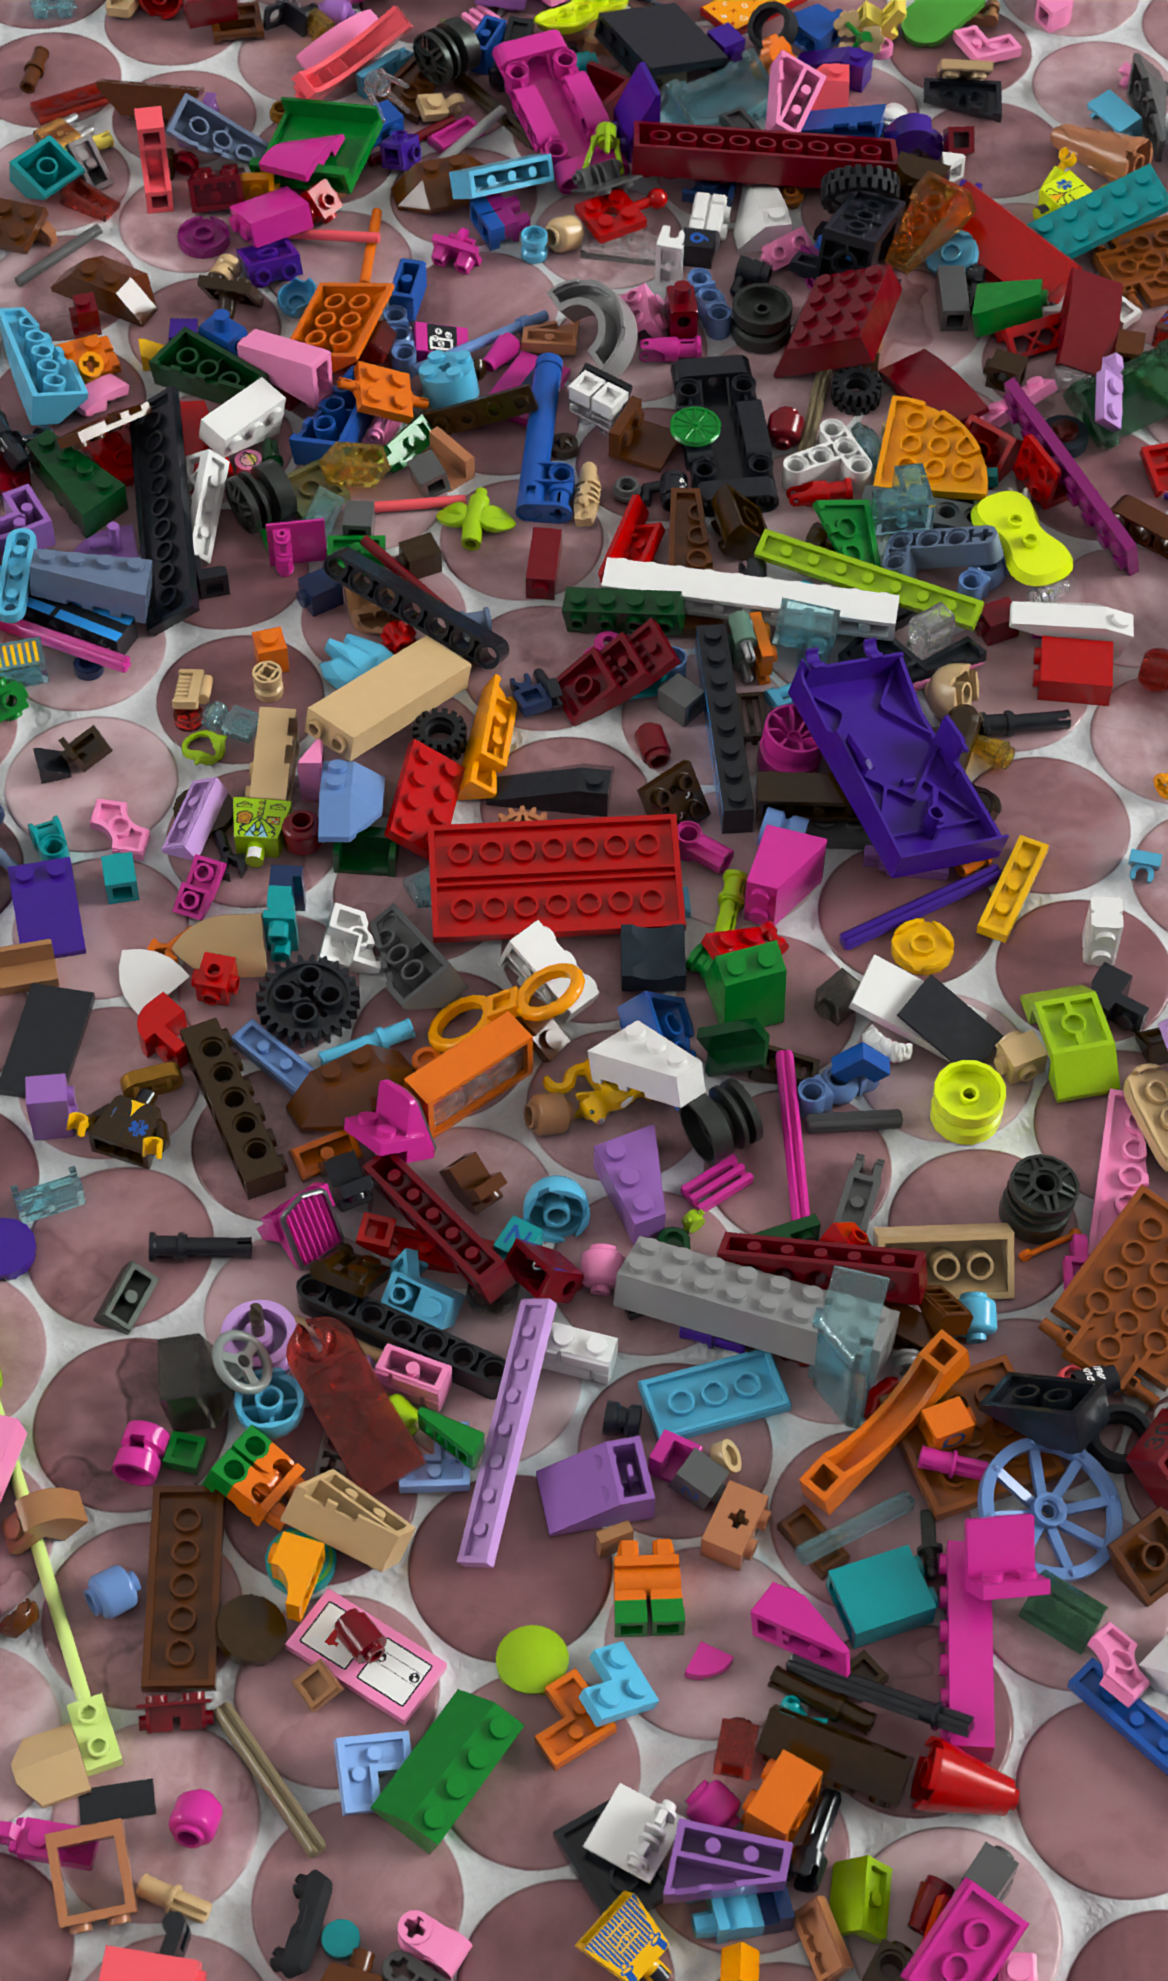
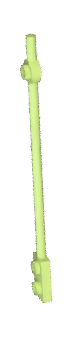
(89, 1713)

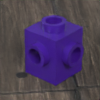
(400, 150)

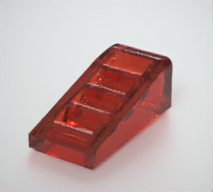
(75, 197)

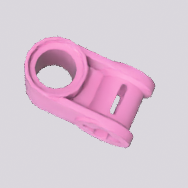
(437, 1947)

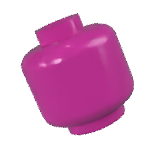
(713, 1805)
(195, 1818)

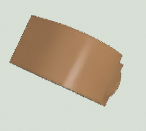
(41, 1514)

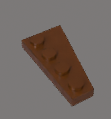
(418, 85)

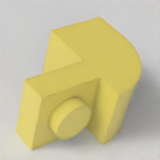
(887, 19)

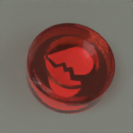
(188, 719)

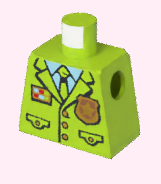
(259, 828)

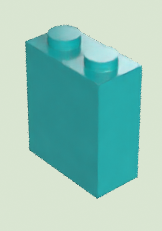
(882, 1596)

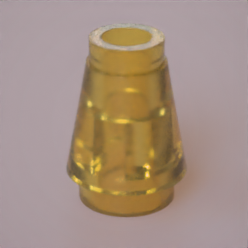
(994, 751)

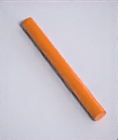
(370, 248)

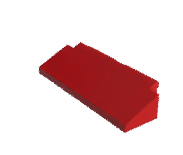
(1013, 249)

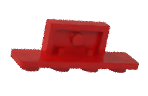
(633, 537)

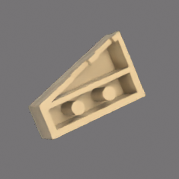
(274, 755)
(348, 1520)

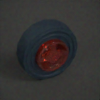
(1070, 432)

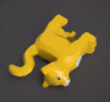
(593, 1104)

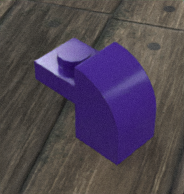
(915, 132)

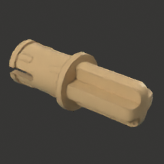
(173, 1899)

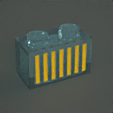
(24, 661)

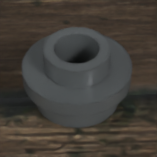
(625, 488)

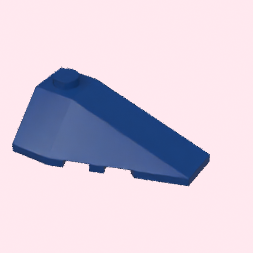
(661, 1013)

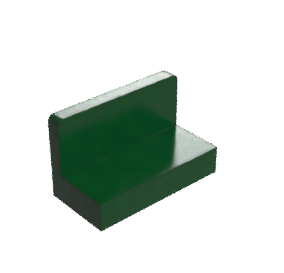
(734, 1046)

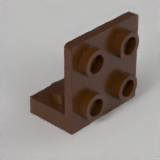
(640, 440)

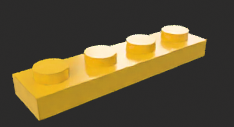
(1012, 889)

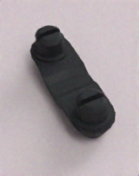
(314, 1895)

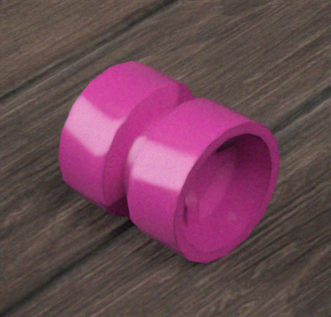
(140, 1453)

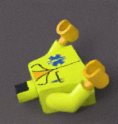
(1060, 186)

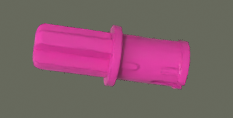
(951, 1463)

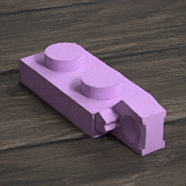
(1109, 393)

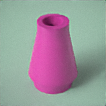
(503, 350)

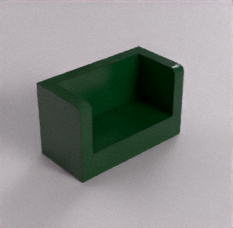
(367, 854)

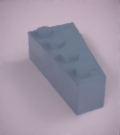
(93, 581)

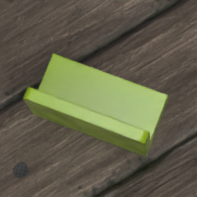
(861, 1897)

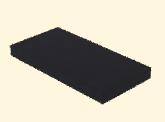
(46, 1036)

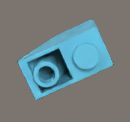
(423, 1299)

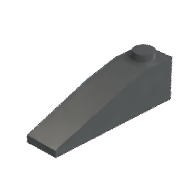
(1148, 97)
(413, 967)

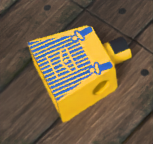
(627, 1941)

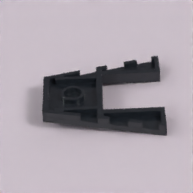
(962, 651)

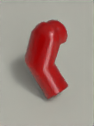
(882, 1388)

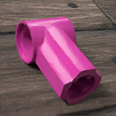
(702, 849)

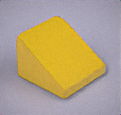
(148, 350)

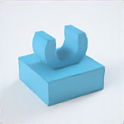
(1144, 860)
(408, 1263)

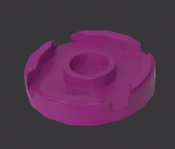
(203, 237)

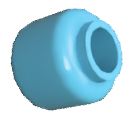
(984, 1316)

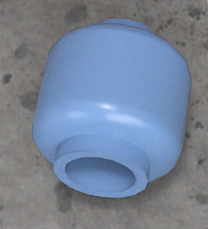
(112, 1592)

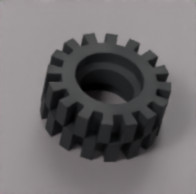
(858, 379)
(443, 723)

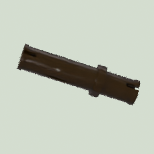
(836, 1707)

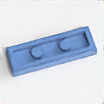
(271, 1055)

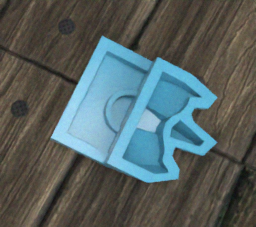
(351, 659)

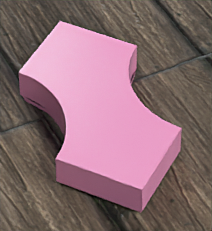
(112, 820)
(1120, 1670)

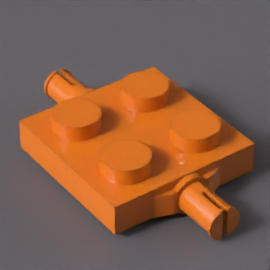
(383, 392)

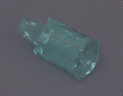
(868, 441)

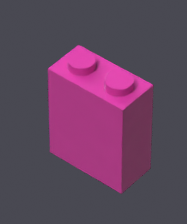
(271, 217)

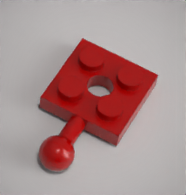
(628, 215)

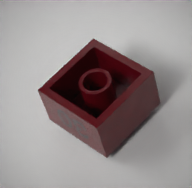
(1150, 1459)

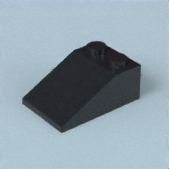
(1050, 1409)

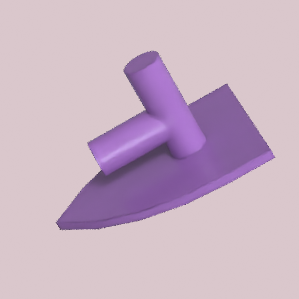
(112, 541)

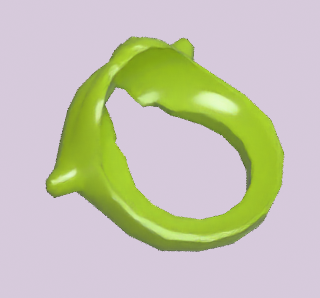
(202, 757)

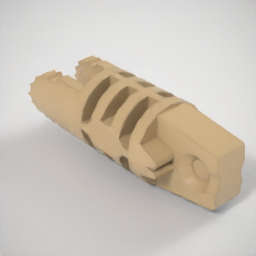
(587, 495)

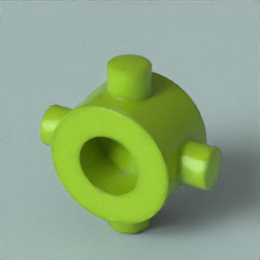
(693, 1220)

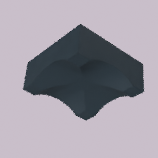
(653, 958)

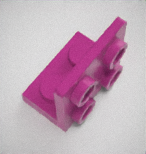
(1002, 1558)

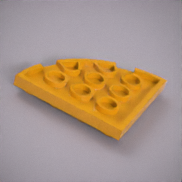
(937, 440)

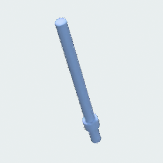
(487, 339)

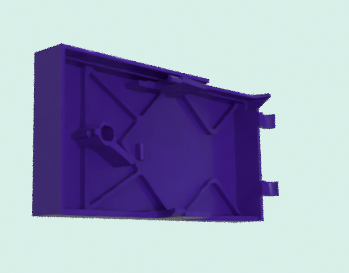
(893, 764)

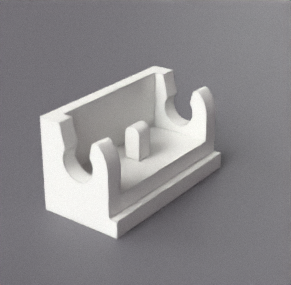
(669, 258)

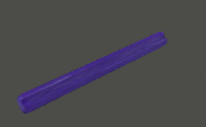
(920, 907)

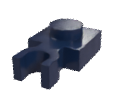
(530, 698)

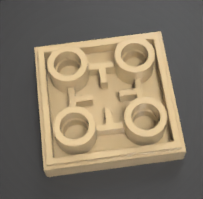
(964, 68)

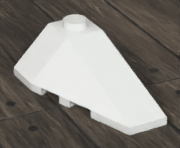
(1074, 621)

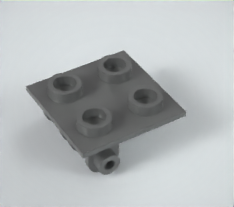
(602, 177)

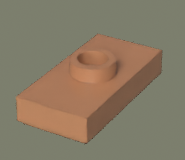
(822, 1940)

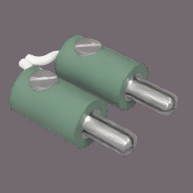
(741, 643)

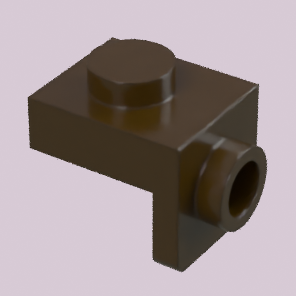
(85, 749)

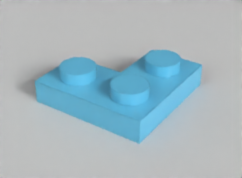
(623, 1688)

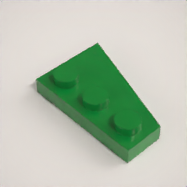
(849, 528)

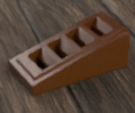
(945, 1311)

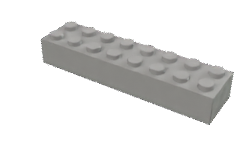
(732, 1302)

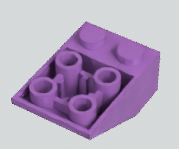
(597, 1488)

